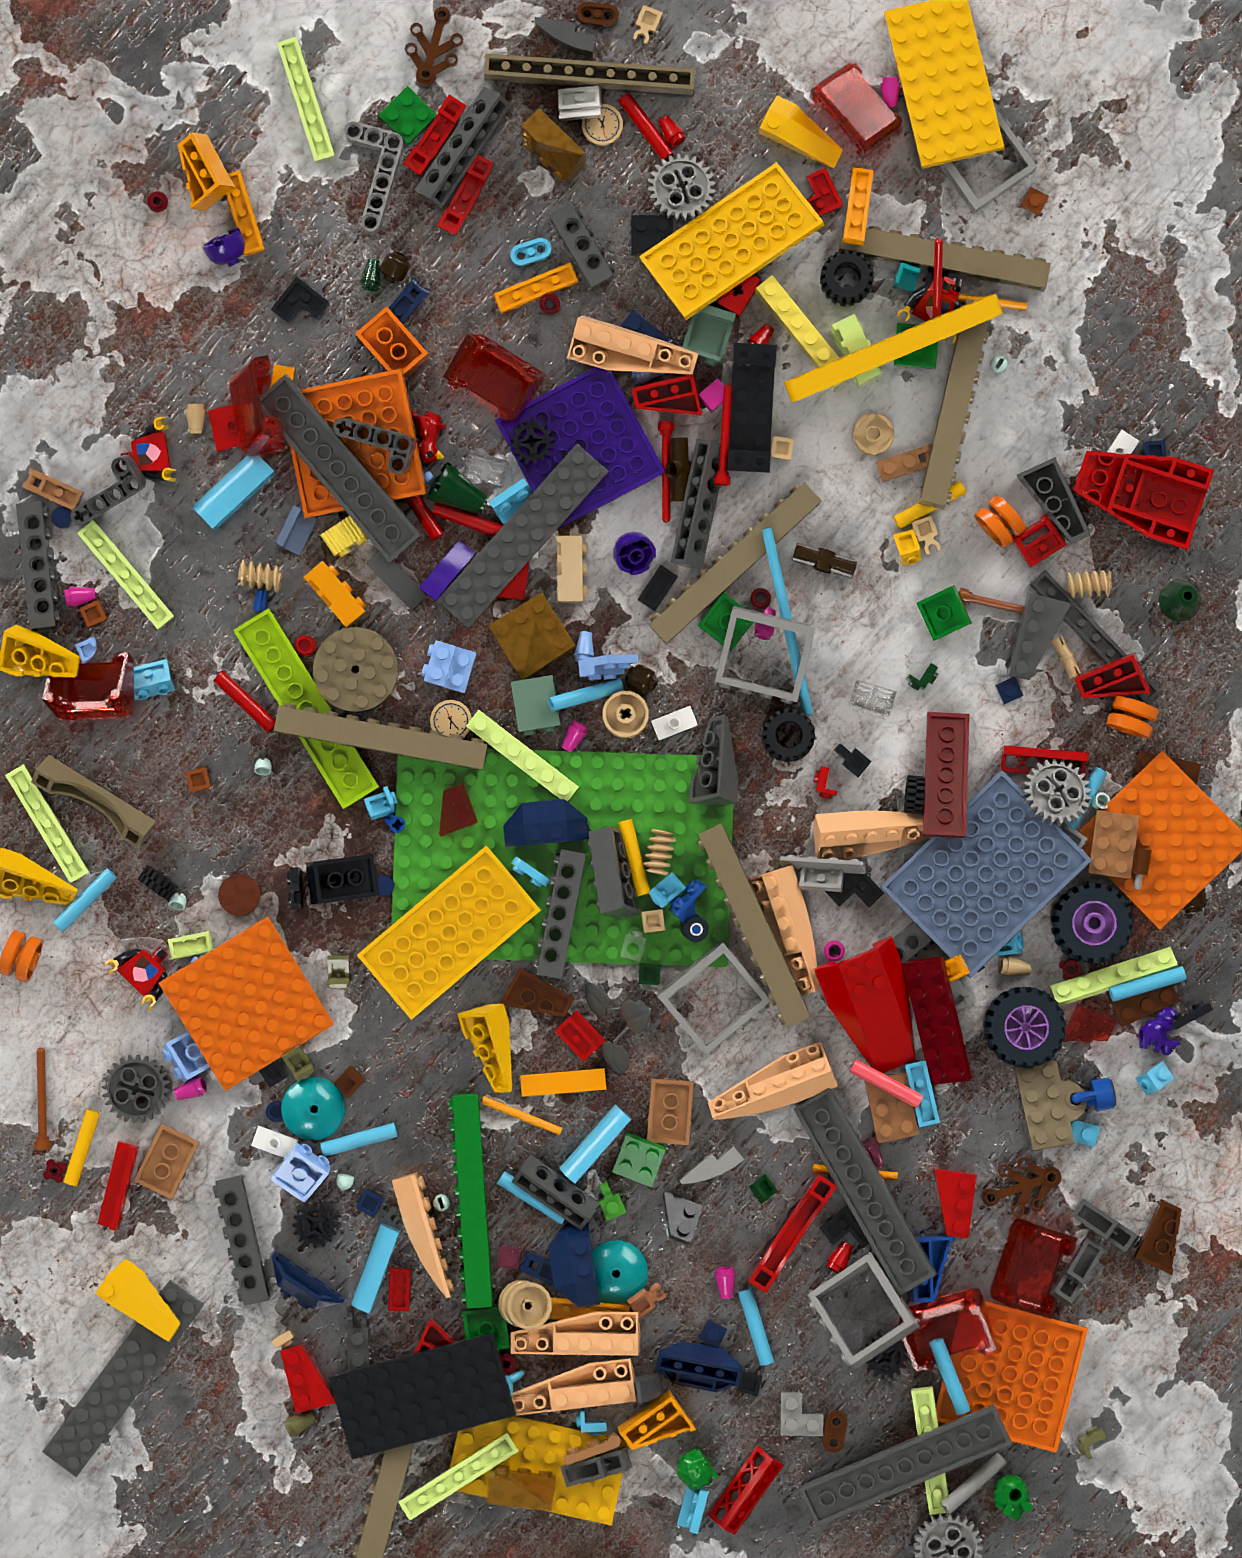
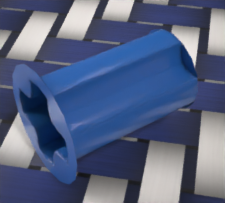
(260, 600)
(396, 827)

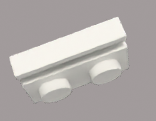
(579, 103)

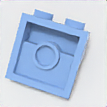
(448, 666)
(606, 666)
(185, 1057)
(301, 1172)

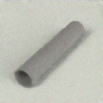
(973, 1483)

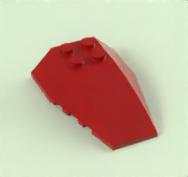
(1147, 492)
(872, 1004)

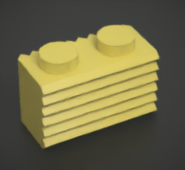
(343, 537)

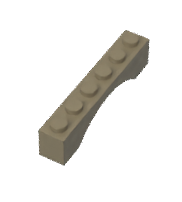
(60, 779)

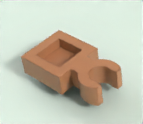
(644, 1301)

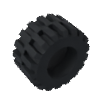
(855, 262)
(788, 754)

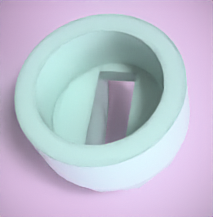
(995, 360)
(263, 767)
(1101, 798)
(177, 901)
(344, 1181)
(445, 1199)

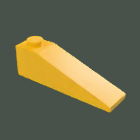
(794, 129)
(32, 654)
(29, 880)
(490, 1036)
(136, 1297)

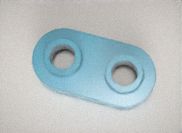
(530, 250)
(522, 867)

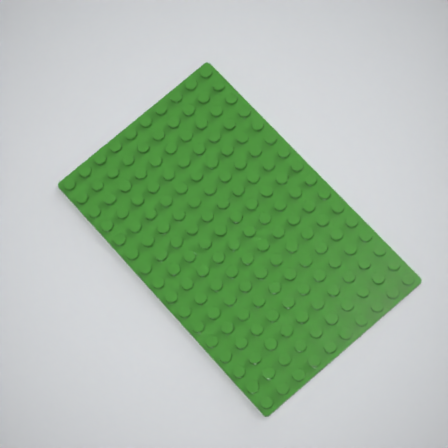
(610, 790)

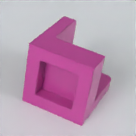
(712, 395)

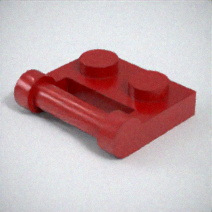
(1041, 547)

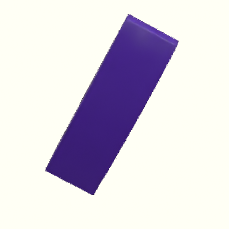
(447, 570)

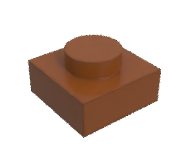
(1034, 201)
(93, 613)
(198, 779)

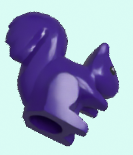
(1155, 1033)

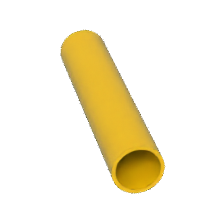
(918, 511)
(634, 857)
(81, 1147)

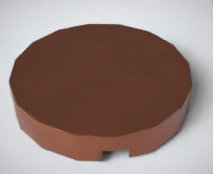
(239, 894)

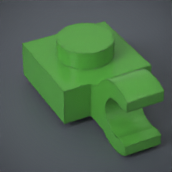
(611, 1204)

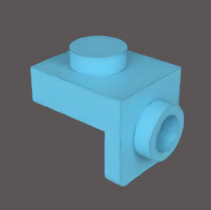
(381, 804)
(666, 890)
(1155, 1078)
(594, 1427)

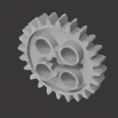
(699, 181)
(1041, 800)
(938, 1530)

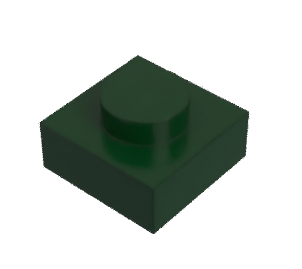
(649, 974)
(763, 1188)

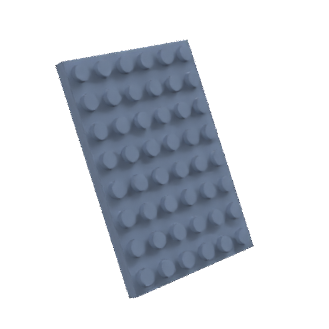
(986, 886)

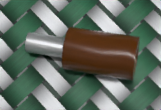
(1141, 866)

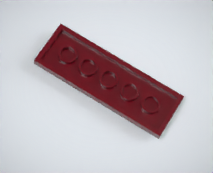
(946, 775)
(937, 1020)

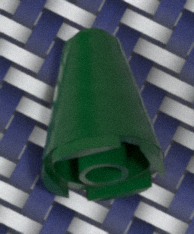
(456, 491)
(1175, 605)

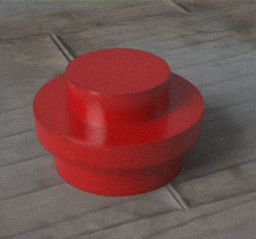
(305, 645)

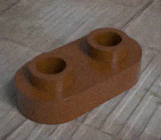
(597, 12)
(834, 1431)

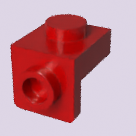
(820, 778)

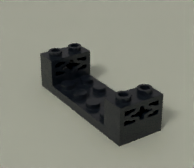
(751, 407)

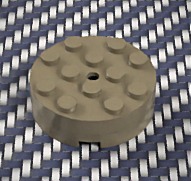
(335, 666)

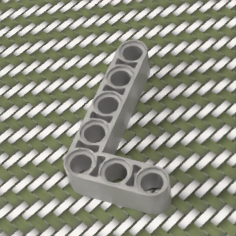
(381, 172)

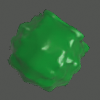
(695, 1470)
(1012, 1496)

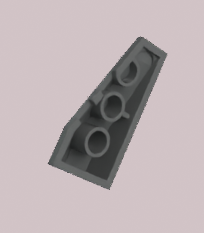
(716, 774)

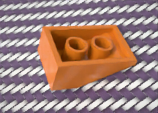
(392, 343)

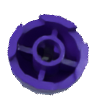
(225, 248)
(633, 553)

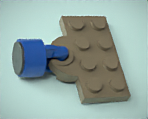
(1055, 1104)

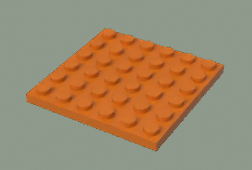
(375, 400)
(1182, 828)
(246, 1003)
(1024, 1378)

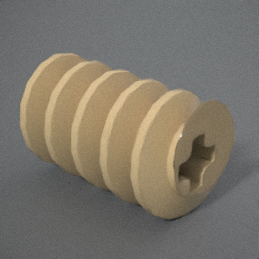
(260, 576)
(1089, 584)
(659, 852)

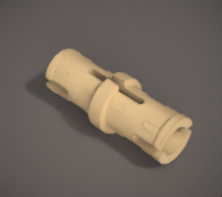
(1066, 657)

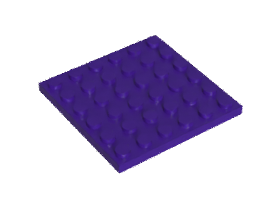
(600, 420)

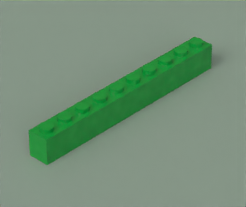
(472, 1200)

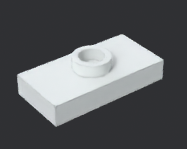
(1123, 444)
(674, 723)
(273, 1141)

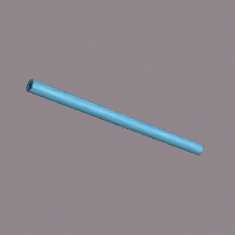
(785, 613)

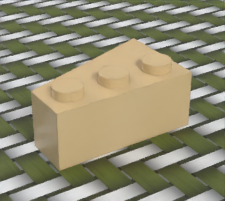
(571, 569)

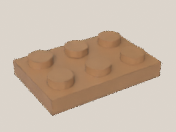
(1114, 844)
(670, 1111)
(890, 1115)
(166, 1161)

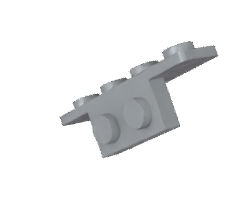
(822, 873)

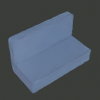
(296, 531)

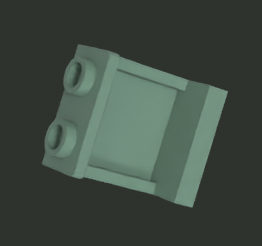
(709, 334)
(532, 705)

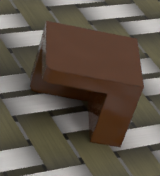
(349, 1081)

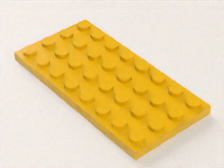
(943, 81)
(731, 241)
(448, 932)
(542, 1449)

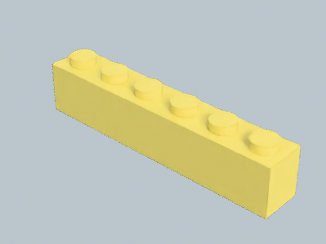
(795, 323)

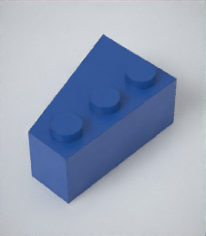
(936, 1249)

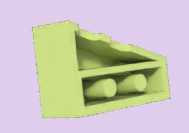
(850, 338)

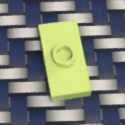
(190, 945)

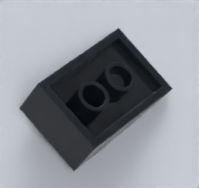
(341, 879)

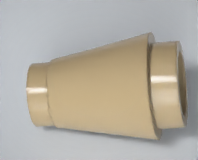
(195, 417)
(1013, 967)

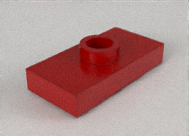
(399, 1289)

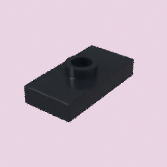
(657, 588)

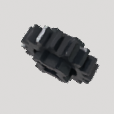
(542, 441)
(309, 1231)
(877, 1362)

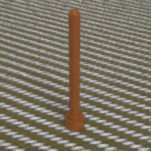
(968, 597)
(42, 1141)

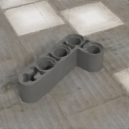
(374, 439)
(106, 496)

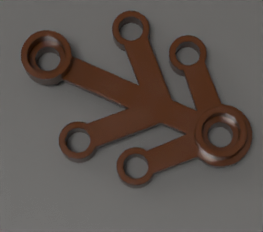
(433, 49)
(1024, 1186)

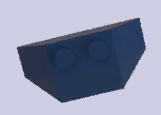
(545, 823)
(574, 1266)
(302, 1285)
(699, 1366)

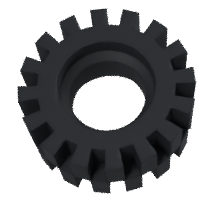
(914, 794)
(157, 882)

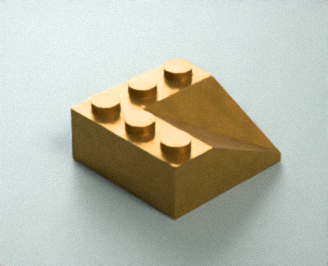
(553, 146)
(532, 636)
(521, 1488)

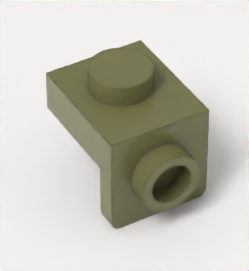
(338, 972)
(298, 1063)
(1092, 1436)

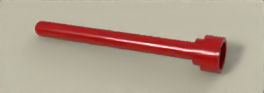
(937, 282)
(665, 429)
(722, 476)

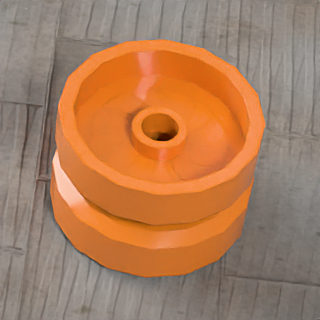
(1000, 521)
(1131, 719)
(20, 956)

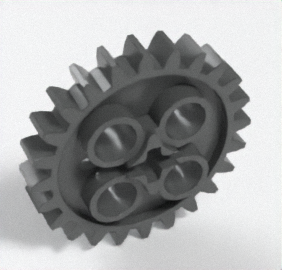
(130, 1107)

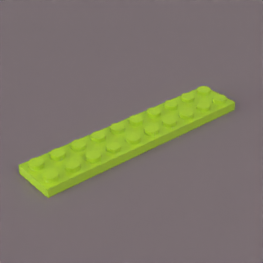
(293, 685)

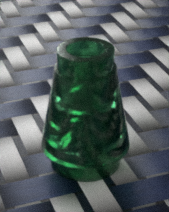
(371, 276)

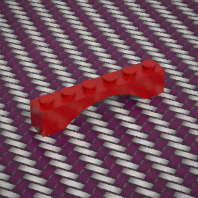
(791, 1232)

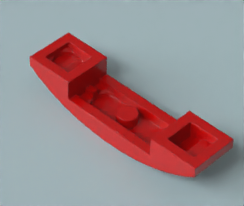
(436, 135)
(466, 195)

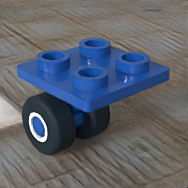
(683, 907)

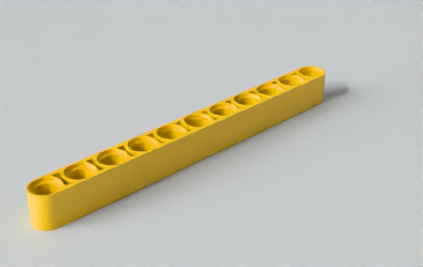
(893, 347)

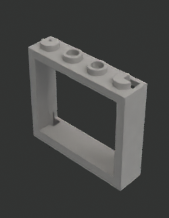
(964, 189)
(787, 624)
(693, 971)
(884, 1342)

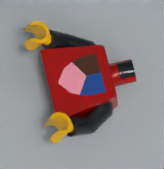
(922, 301)
(152, 452)
(142, 971)

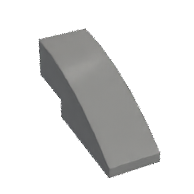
(713, 1166)

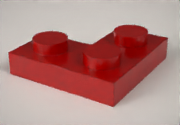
(825, 194)

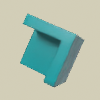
(906, 277)

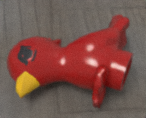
(428, 429)

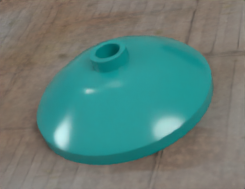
(297, 1105)
(632, 1267)

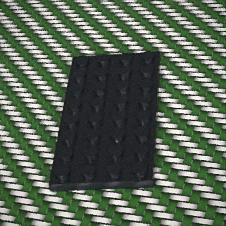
(422, 1395)

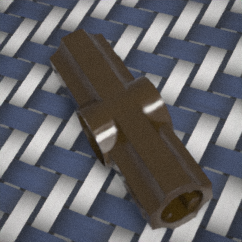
(678, 467)
(824, 560)

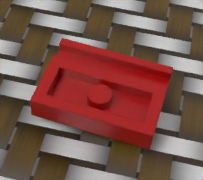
(580, 1035)

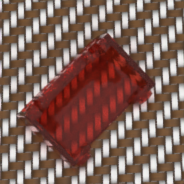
(856, 109)
(494, 374)
(256, 433)
(96, 693)
(1030, 1267)
(958, 1319)

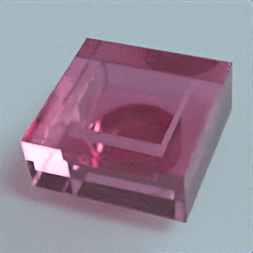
(508, 1257)

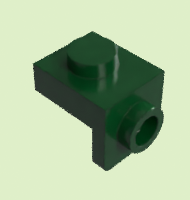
(928, 677)

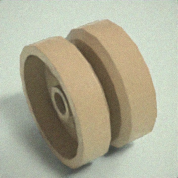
(628, 702)
(525, 1304)

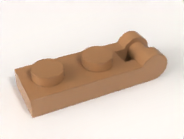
(903, 463)
(53, 490)
(593, 1448)

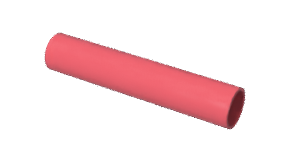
(886, 1083)

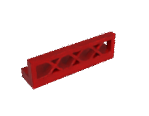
(1040, 753)
(118, 1185)
(748, 1493)

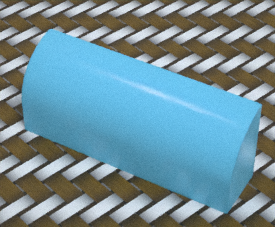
(233, 490)
(595, 1143)
(375, 1268)

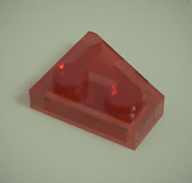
(456, 810)
(1088, 1025)

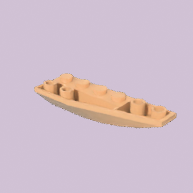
(626, 350)
(865, 833)
(789, 920)
(777, 1084)
(421, 1228)
(582, 1335)
(580, 1388)

